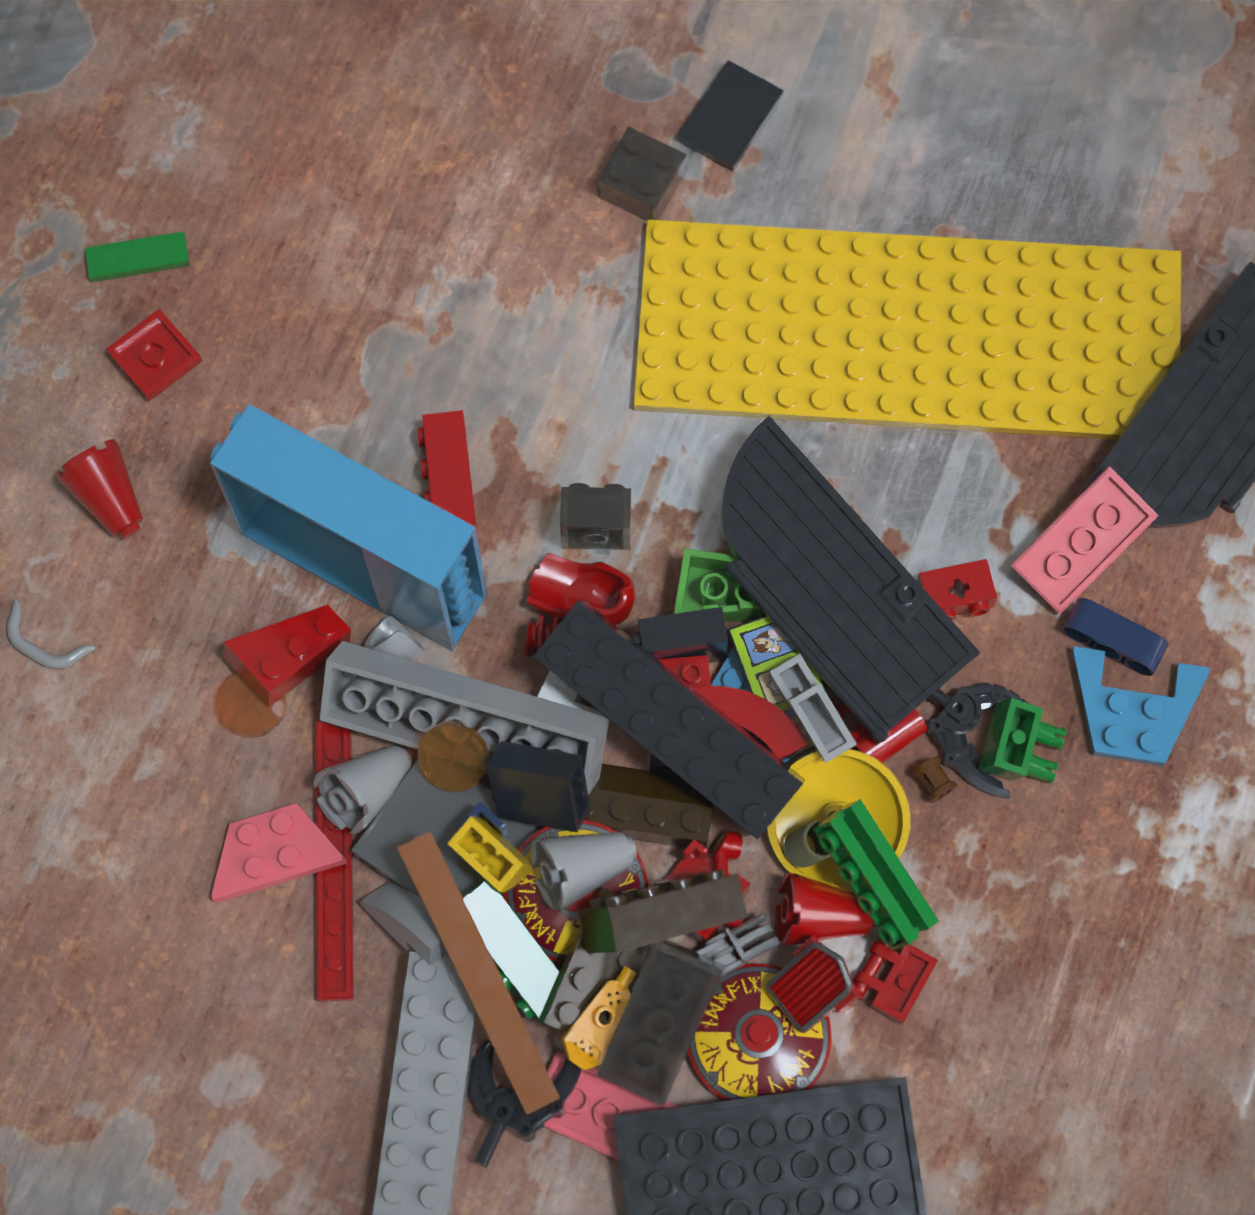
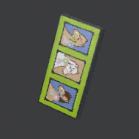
(759, 650)

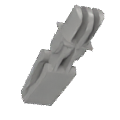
(720, 951)

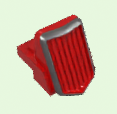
(813, 985)

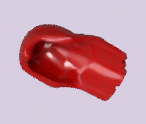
(563, 582)

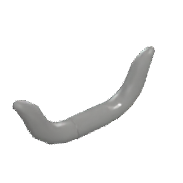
(37, 653)

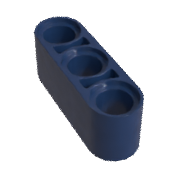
(1116, 635)

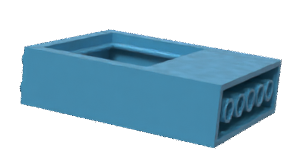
(351, 526)

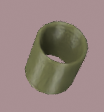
(798, 850)

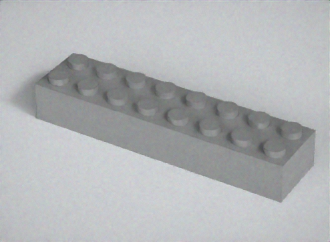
(407, 699)
(427, 1092)

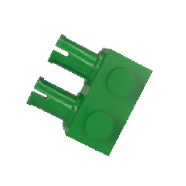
(1012, 739)

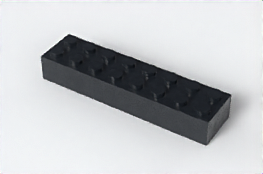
(669, 718)

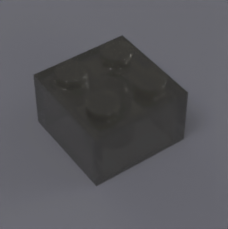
(641, 175)
(595, 517)

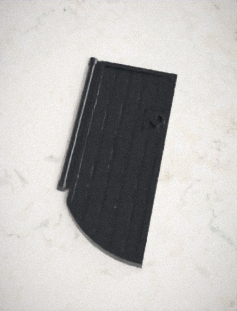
(1198, 425)
(834, 585)

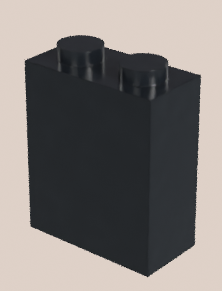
(685, 635)
(538, 786)

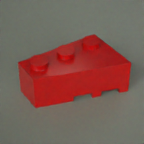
(286, 652)

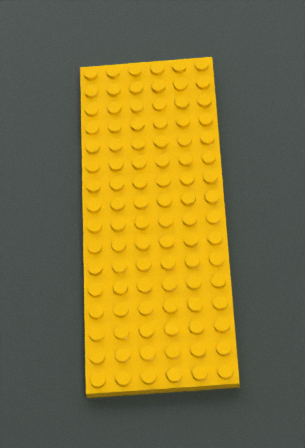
(903, 329)

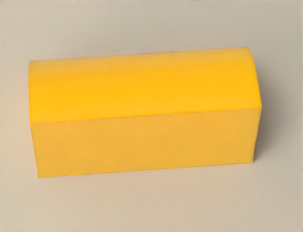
(490, 854)

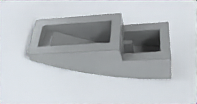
(811, 708)
(406, 920)

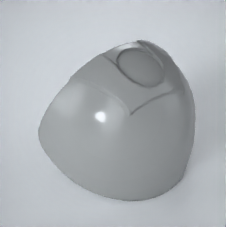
(394, 639)

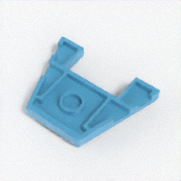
(1134, 723)

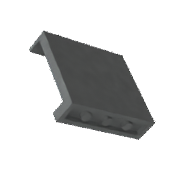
(420, 808)

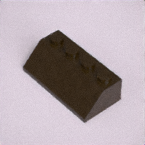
(650, 806)

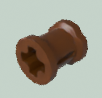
(934, 779)

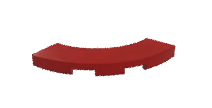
(758, 717)

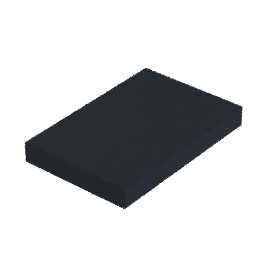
(730, 115)

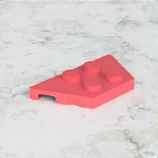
(271, 852)

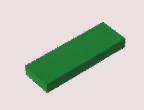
(137, 256)

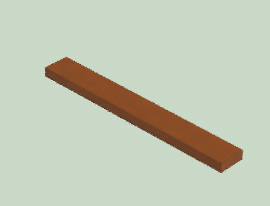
(478, 973)

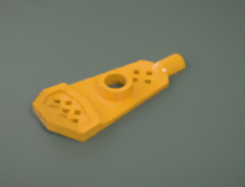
(590, 1030)

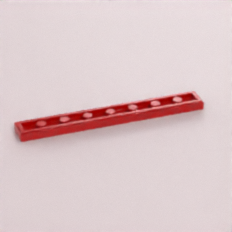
(335, 884)

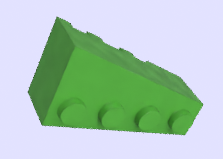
(708, 586)

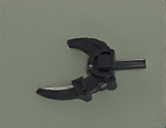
(959, 717)
(504, 1108)

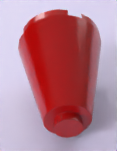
(104, 488)
(817, 910)

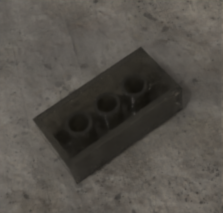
(660, 1020)

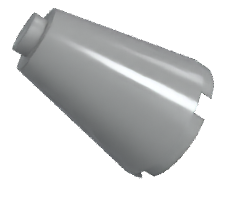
(361, 786)
(579, 864)

